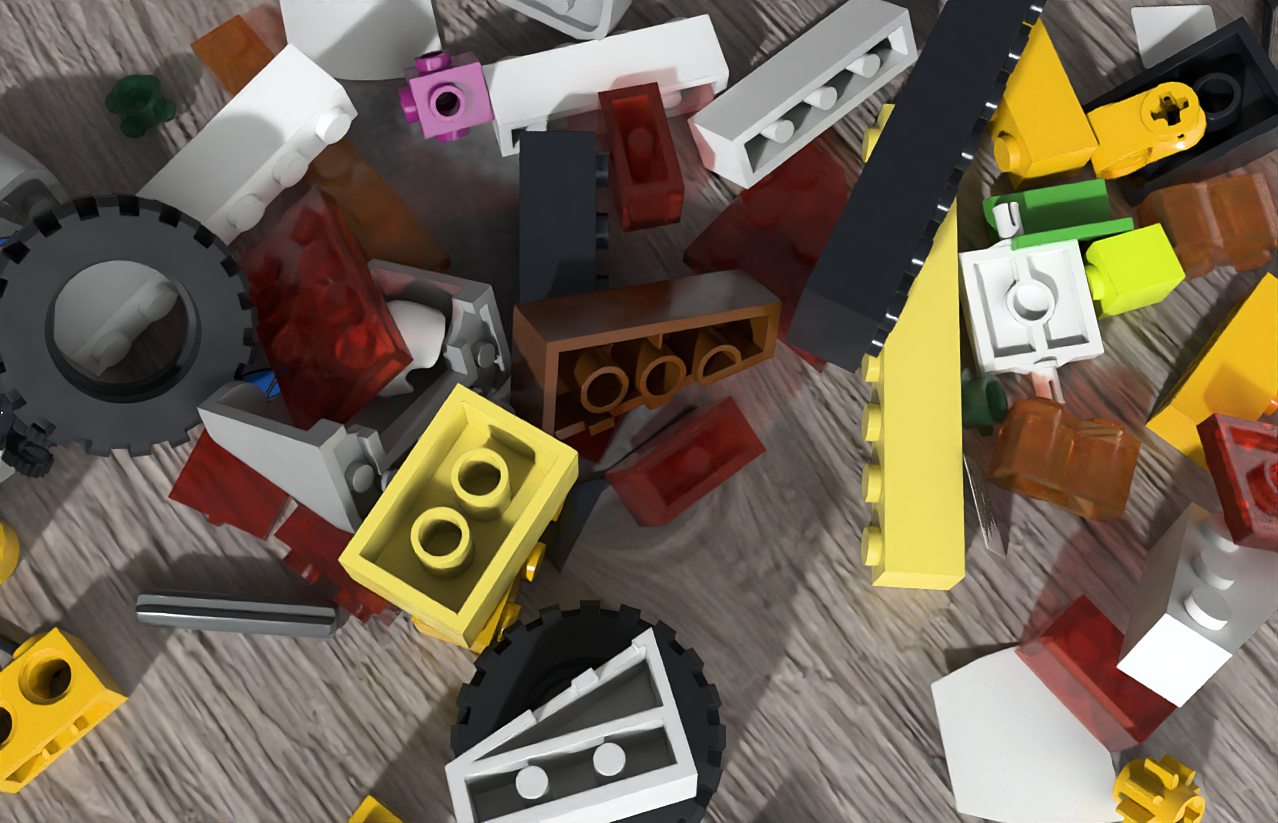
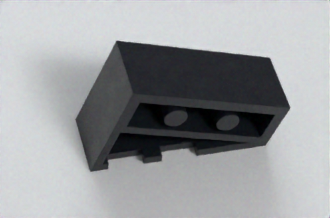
(560, 214)

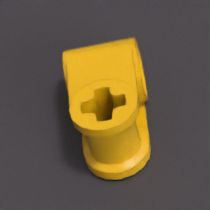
(1139, 132)

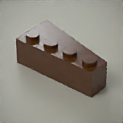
(634, 346)

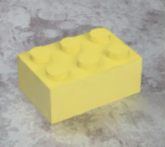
(461, 515)

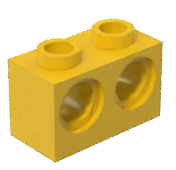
(48, 725)

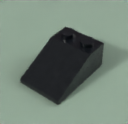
(1235, 92)

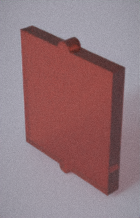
(228, 490)

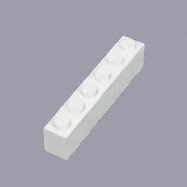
(221, 180)

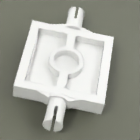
(1027, 307)

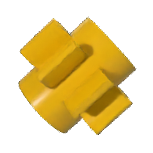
(1158, 792)

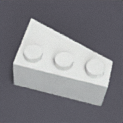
(1195, 605)
(586, 755)

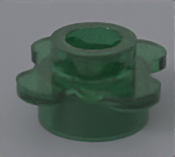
(136, 91)
(982, 402)

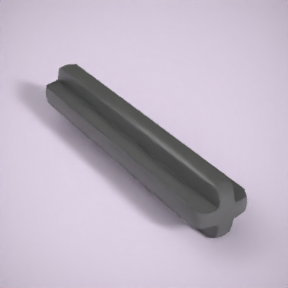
(237, 613)

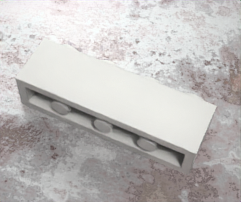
(562, 84)
(803, 90)

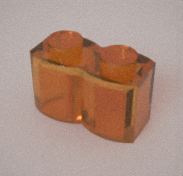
(1216, 223)
(1064, 459)

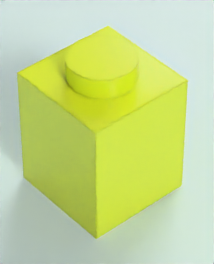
(1131, 271)

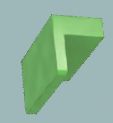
(1059, 215)

